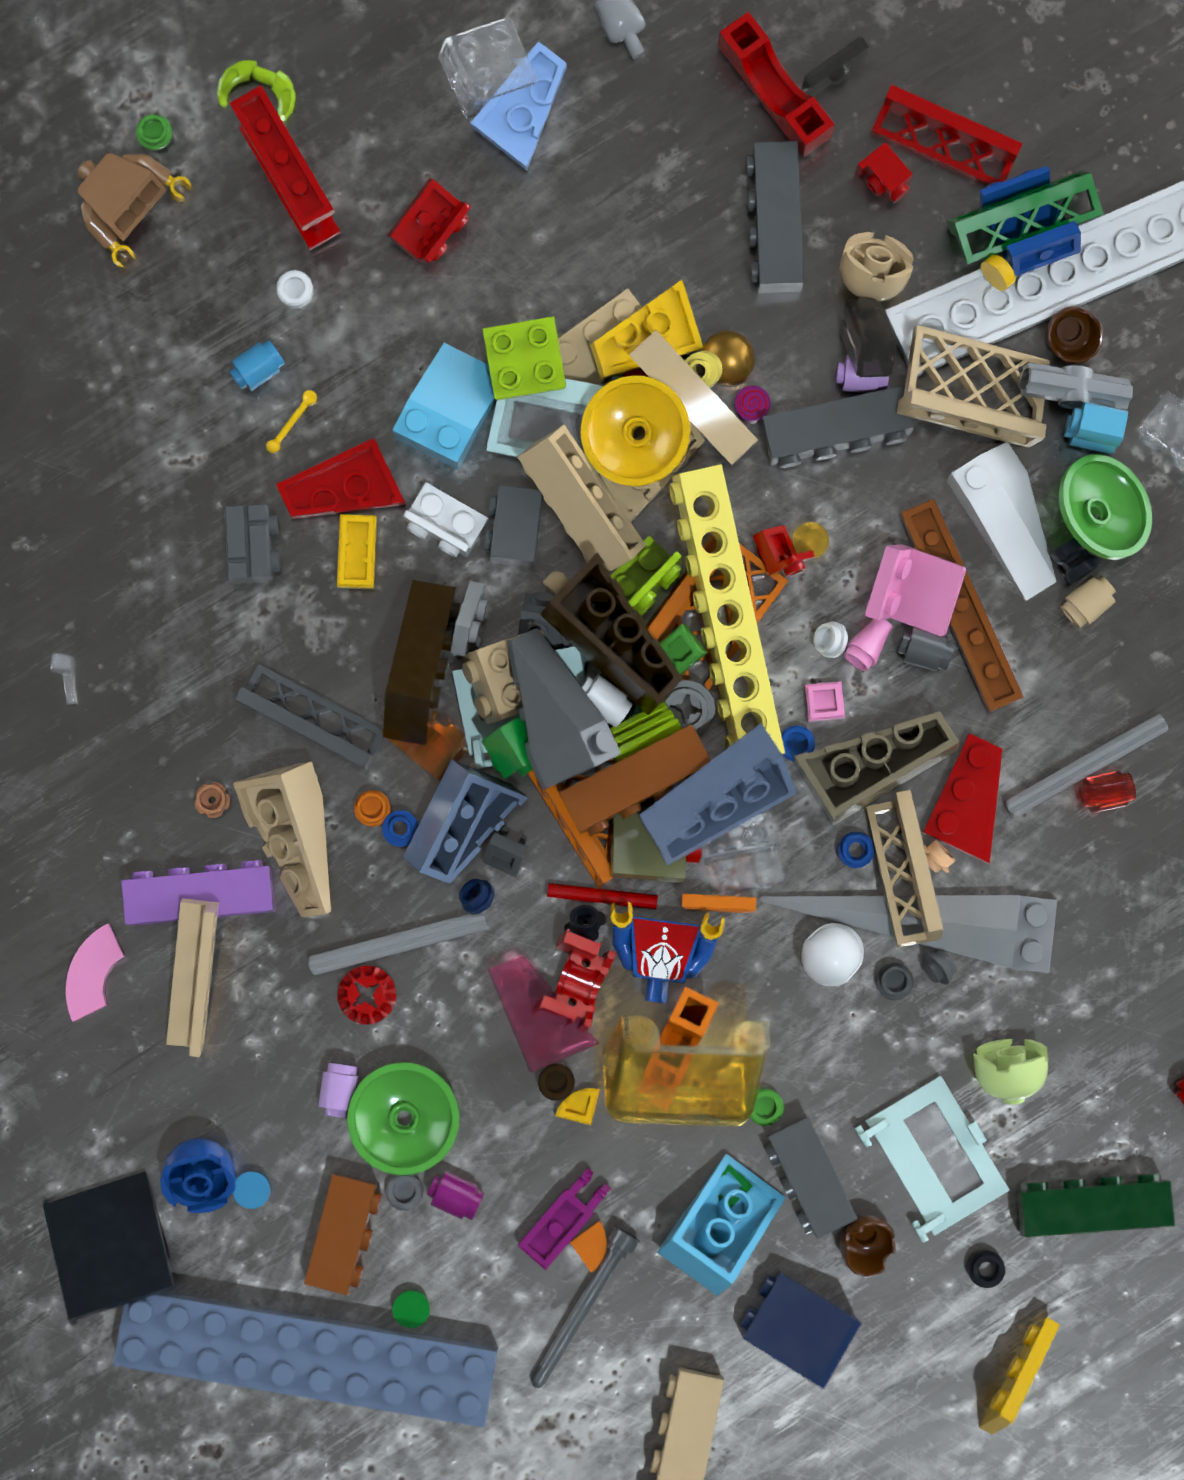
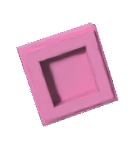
(824, 701)

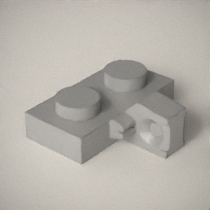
(467, 627)

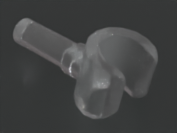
(65, 665)

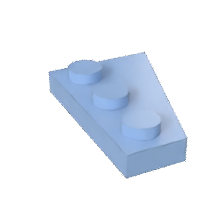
(517, 118)

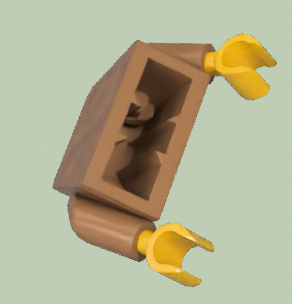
(120, 195)

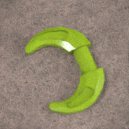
(247, 69)

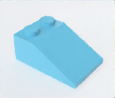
(447, 407)
(717, 1241)

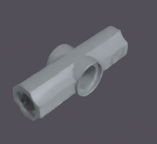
(1074, 385)

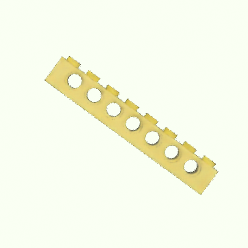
(734, 593)

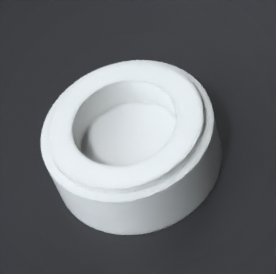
(295, 289)

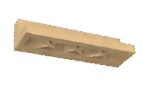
(918, 867)
(192, 974)

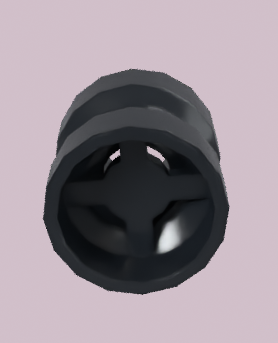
(1069, 553)

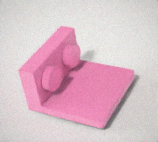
(915, 589)

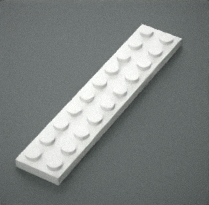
(1113, 254)

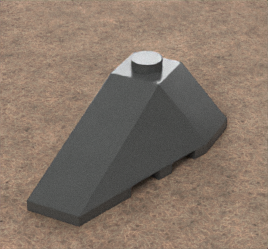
(560, 718)

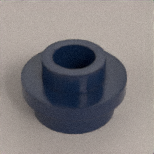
(476, 896)

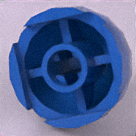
(198, 1175)

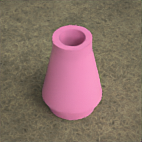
(867, 645)

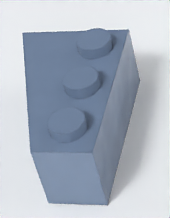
(459, 819)

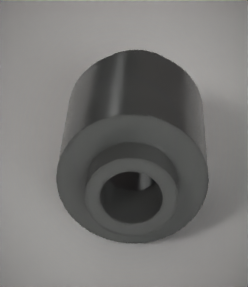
(926, 649)

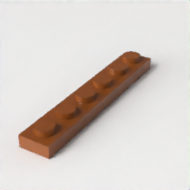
(969, 620)

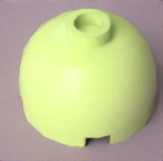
(1010, 1070)

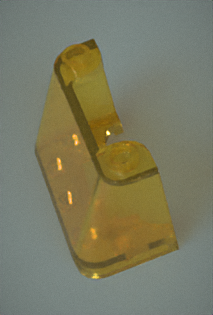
(682, 1082)

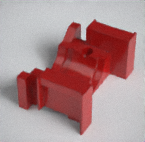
(577, 982)

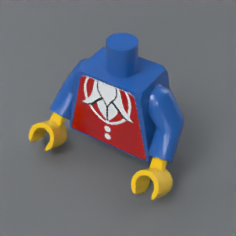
(662, 949)

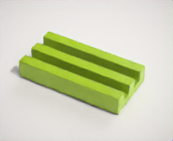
(644, 730)

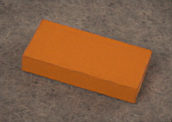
(718, 903)

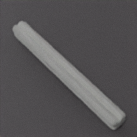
(1086, 765)
(397, 943)

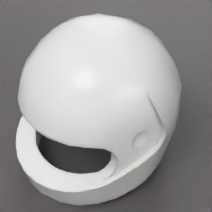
(832, 954)

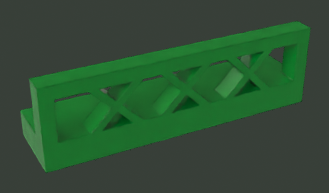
(1022, 203)

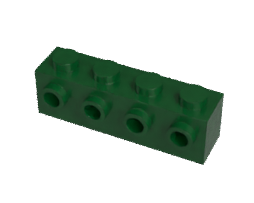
(1095, 1207)

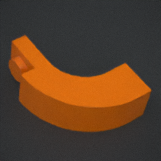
(688, 1019)

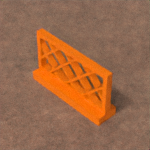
(681, 597)
(588, 848)

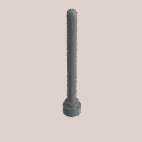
(619, 1246)

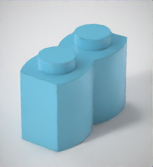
(1096, 427)

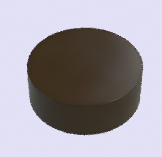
(556, 1082)

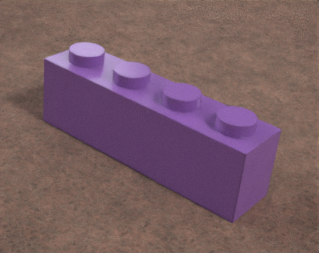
(237, 891)

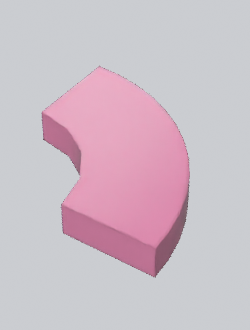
(89, 972)

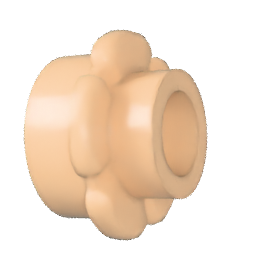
(938, 857)

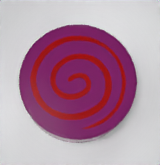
(752, 404)

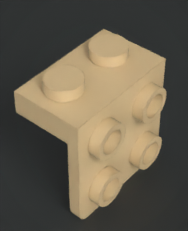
(493, 681)

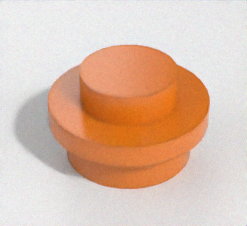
(372, 808)

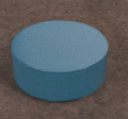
(252, 1190)

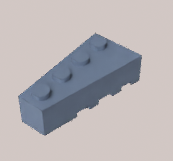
(719, 796)

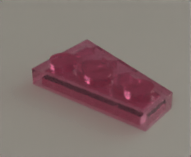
(540, 1035)

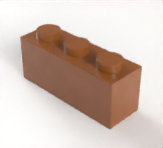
(343, 1234)

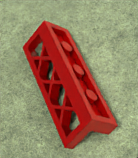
(946, 124)

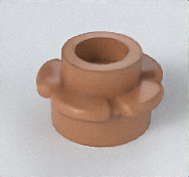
(202, 800)

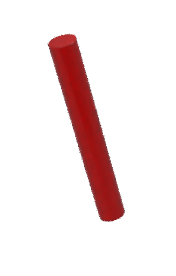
(602, 896)

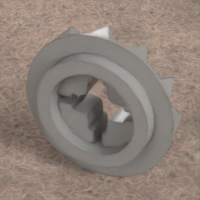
(699, 697)

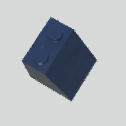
(799, 1328)

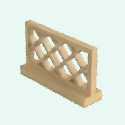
(962, 414)

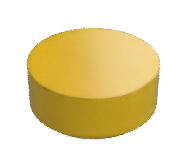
(998, 272)

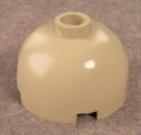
(875, 266)

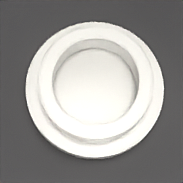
(830, 639)

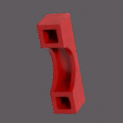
(757, 64)

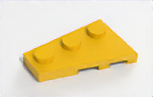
(667, 314)
(1020, 1376)

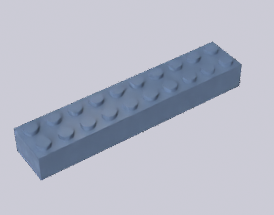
(308, 1357)

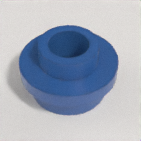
(388, 825)
(867, 849)

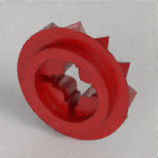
(384, 996)

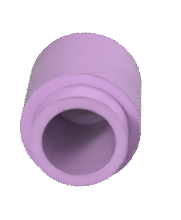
(853, 383)
(337, 1089)

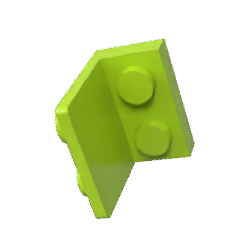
(524, 358)
(647, 574)

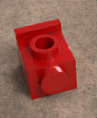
(885, 174)

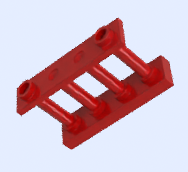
(285, 167)

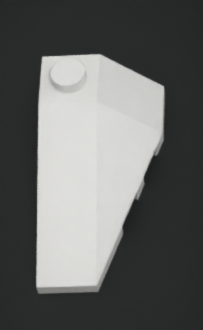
(1004, 510)

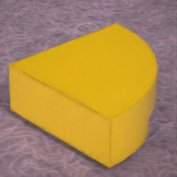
(579, 1106)

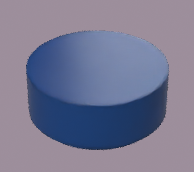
(797, 741)

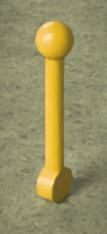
(309, 398)

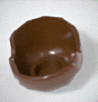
(1074, 334)
(867, 1245)

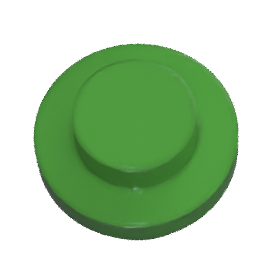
(154, 132)

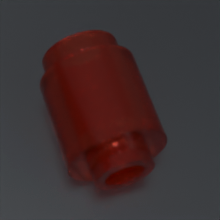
(1107, 791)

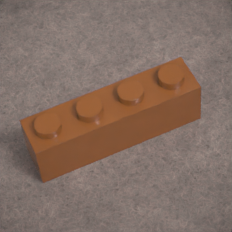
(634, 780)

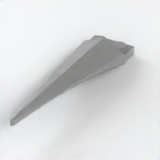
(987, 928)

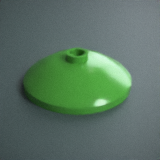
(1105, 507)
(375, 1121)

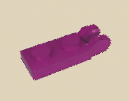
(561, 1222)

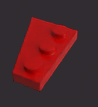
(342, 484)
(969, 800)

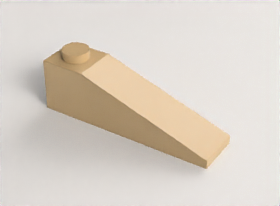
(290, 818)

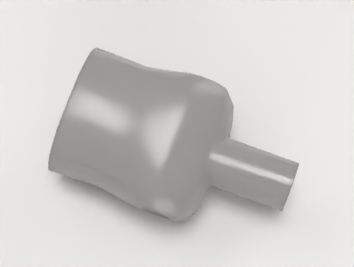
(622, 23)

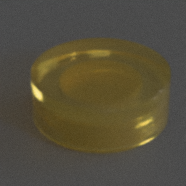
(811, 537)

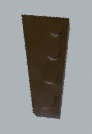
(612, 635)
(419, 662)

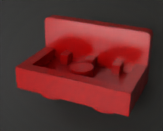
(429, 222)

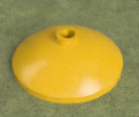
(610, 426)

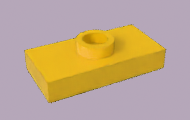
(357, 551)

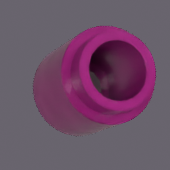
(455, 1196)

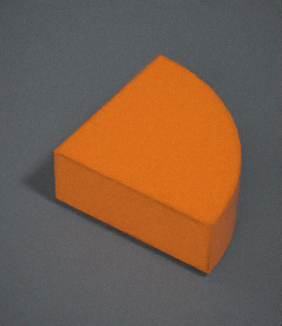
(591, 1245)

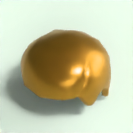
(735, 356)

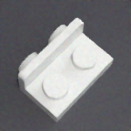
(445, 520)

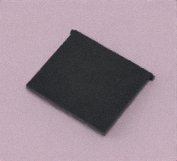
(108, 1246)

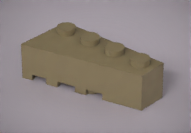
(866, 768)

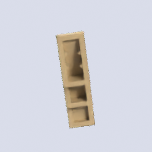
(703, 406)

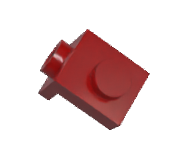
(779, 553)

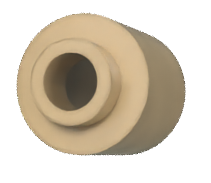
(1088, 601)

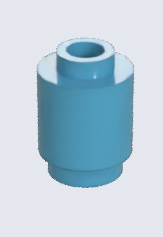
(256, 365)

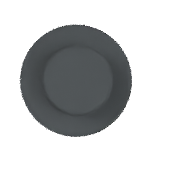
(939, 967)
(895, 981)

